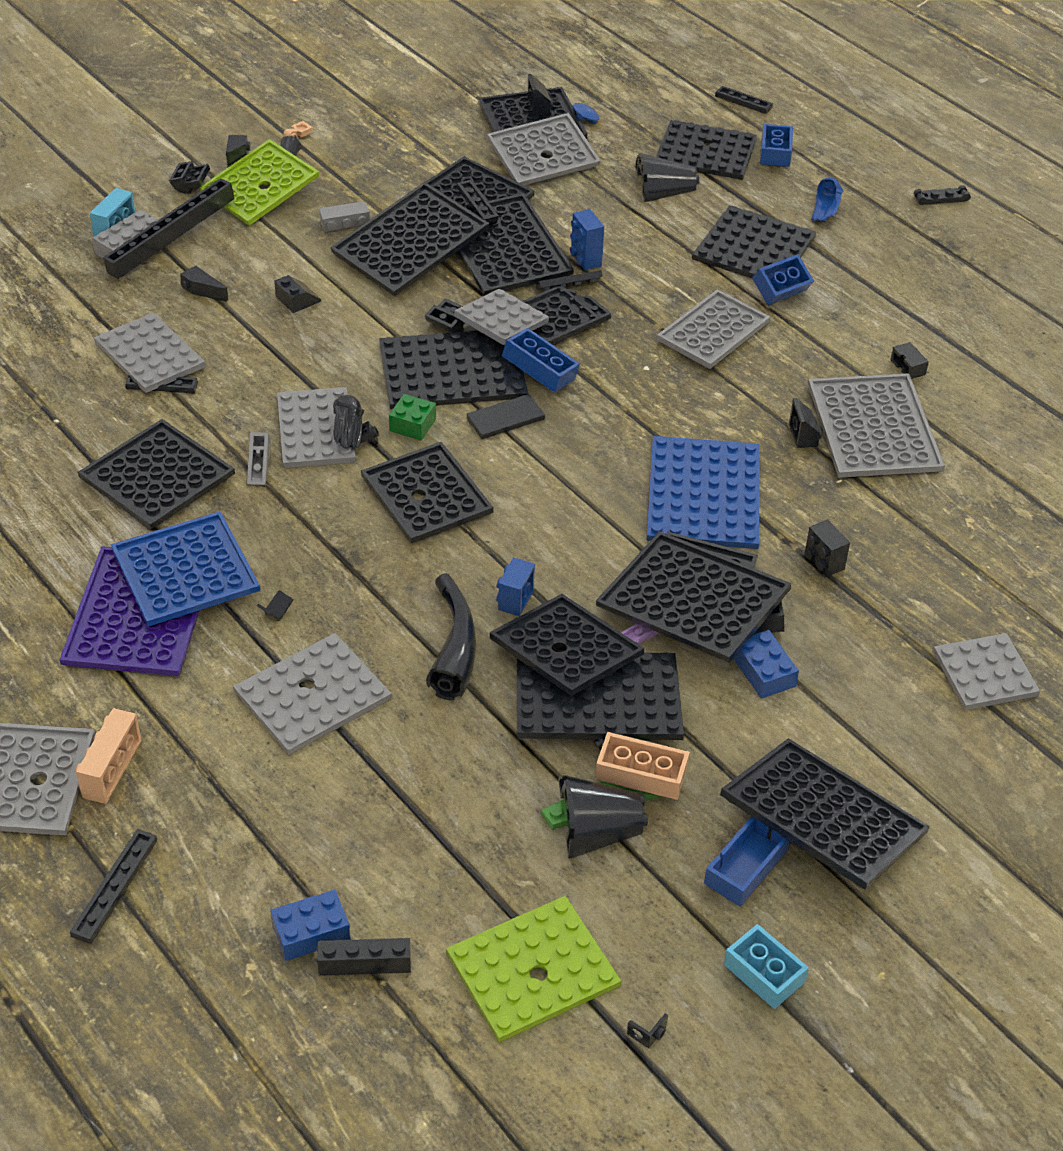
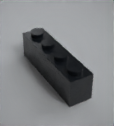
(364, 956)

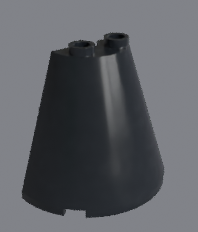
(664, 177)
(599, 814)

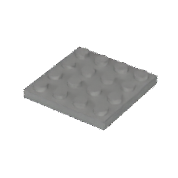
(500, 315)
(986, 671)

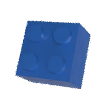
(515, 586)

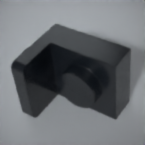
(369, 432)

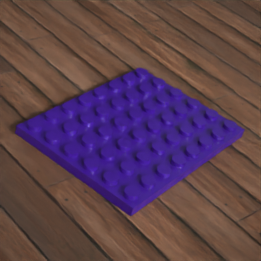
(112, 630)

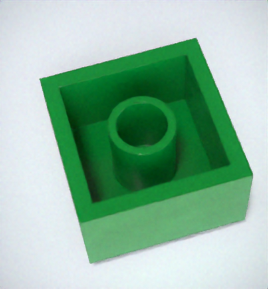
(412, 417)

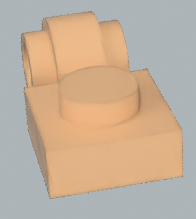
(300, 129)

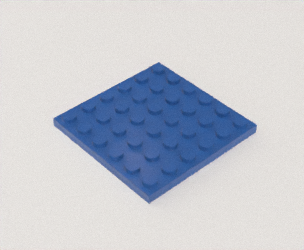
(185, 568)

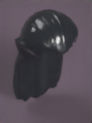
(348, 421)

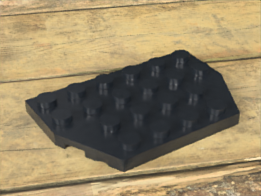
(566, 313)

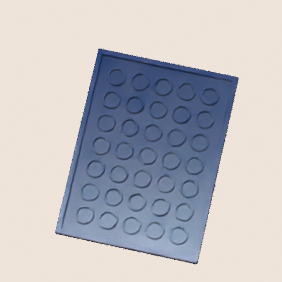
(705, 490)

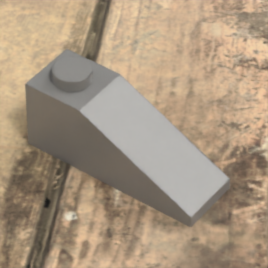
(258, 458)

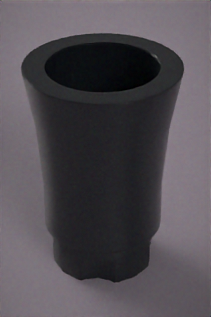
(291, 144)

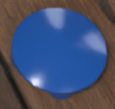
(586, 112)

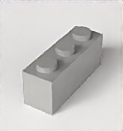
(343, 216)

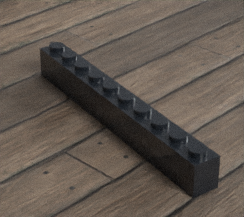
(168, 228)

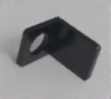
(278, 605)
(648, 1037)

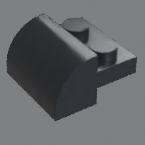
(188, 176)
(444, 316)

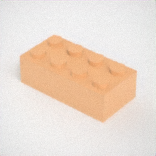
(108, 756)
(642, 765)

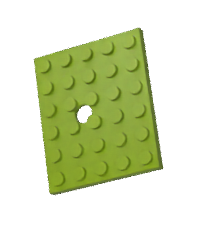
(264, 166)
(500, 960)

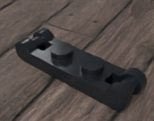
(940, 196)

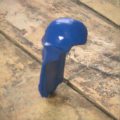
(827, 199)

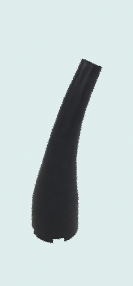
(455, 661)

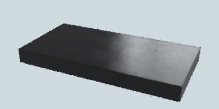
(505, 416)

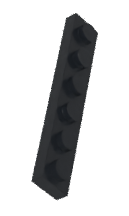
(113, 886)

